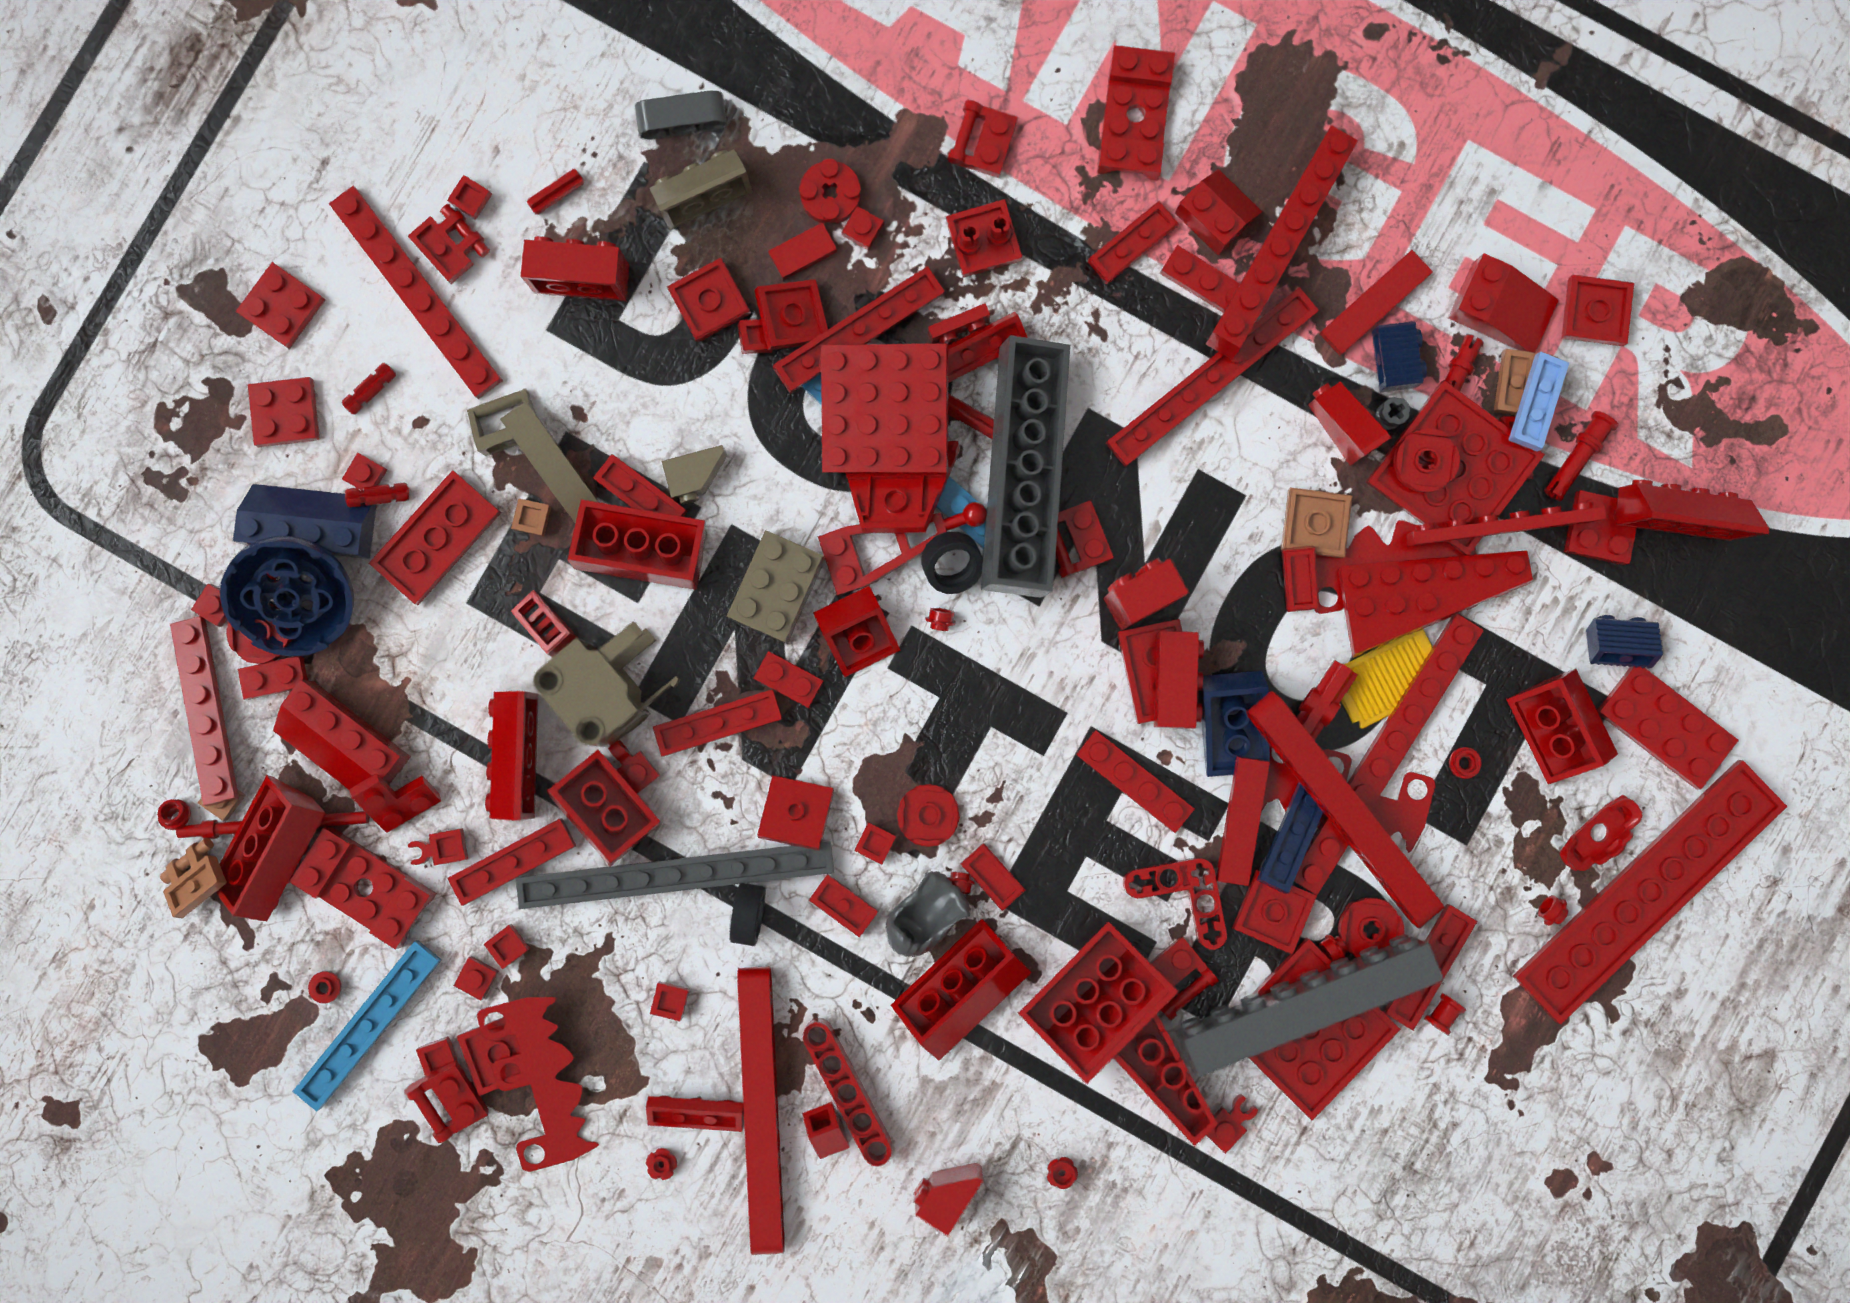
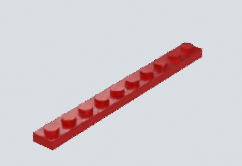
(1392, 743)

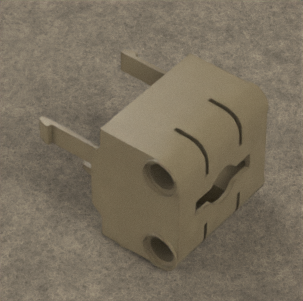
(594, 690)

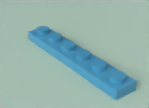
(367, 1025)

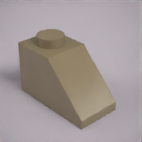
(693, 473)

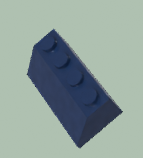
(307, 515)

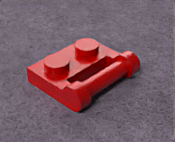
(992, 143)
(1086, 537)
(1176, 964)
(456, 1096)

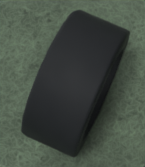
(957, 582)
(747, 914)

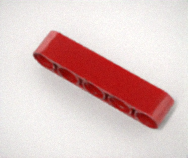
(848, 1106)

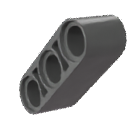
(680, 115)

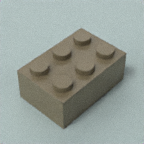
(776, 587)

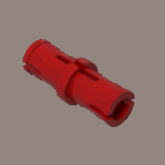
(1462, 365)

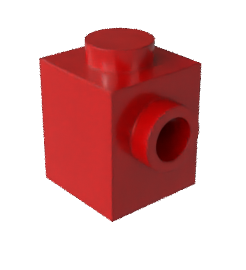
(825, 1130)

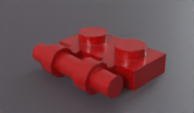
(441, 250)

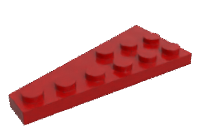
(1409, 595)

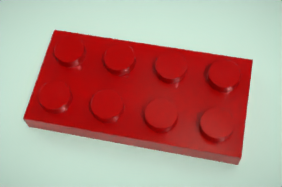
(435, 538)
(1667, 726)

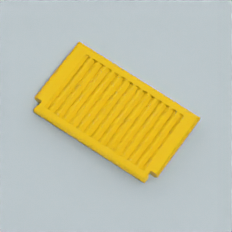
(1384, 677)

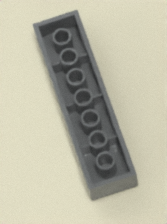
(1025, 467)
(1308, 1004)

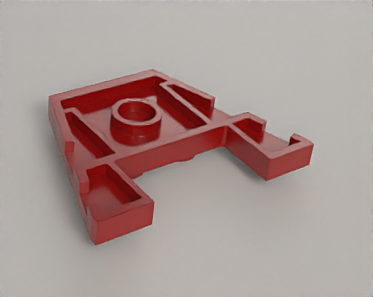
(899, 499)

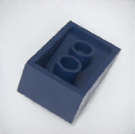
(1225, 723)

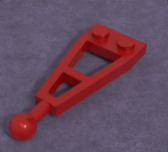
(845, 563)

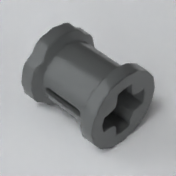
(1389, 405)

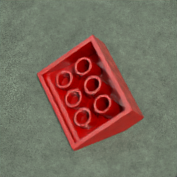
(1097, 1002)

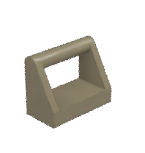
(500, 439)

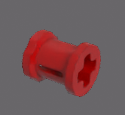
(1445, 1014)

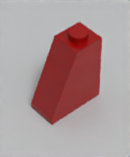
(1347, 422)

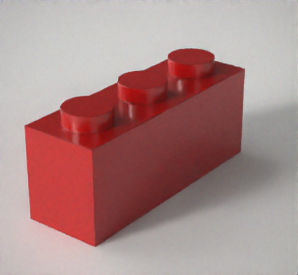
(1177, 679)

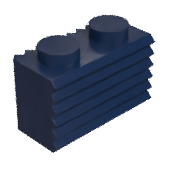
(1398, 356)
(1624, 642)

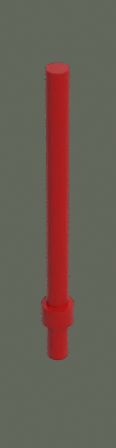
(212, 828)

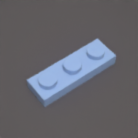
(1538, 401)

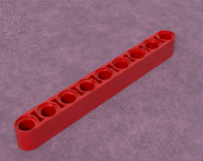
(1345, 809)
(761, 1111)

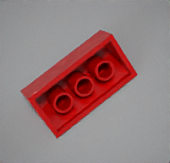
(1688, 512)
(637, 544)
(336, 737)
(513, 755)
(267, 849)
(960, 989)

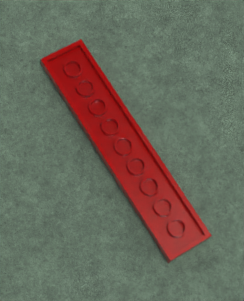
(1649, 891)

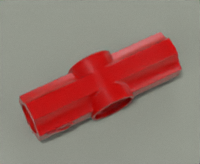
(1324, 701)

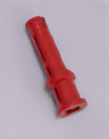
(1588, 443)

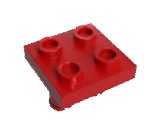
(983, 238)

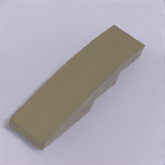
(548, 458)

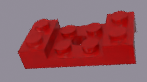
(1140, 82)
(333, 874)

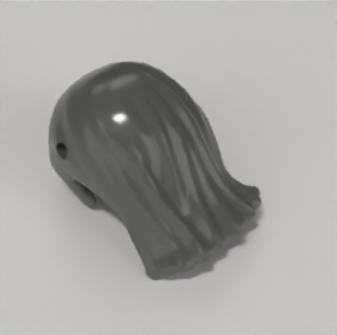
(926, 915)

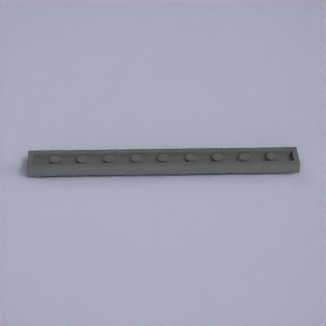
(673, 875)

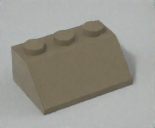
(701, 188)

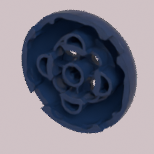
(248, 594)

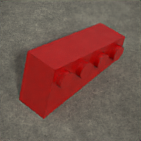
(1162, 1074)

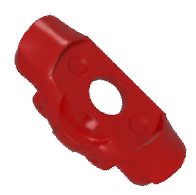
(1619, 819)

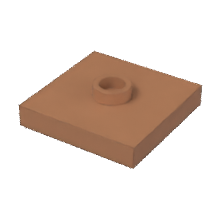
(1318, 521)

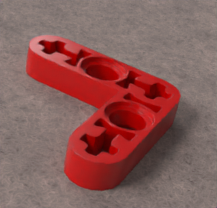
(1185, 881)

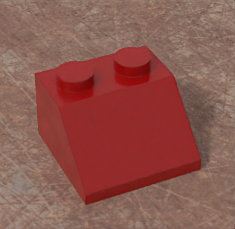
(1217, 211)
(856, 631)
(946, 1195)

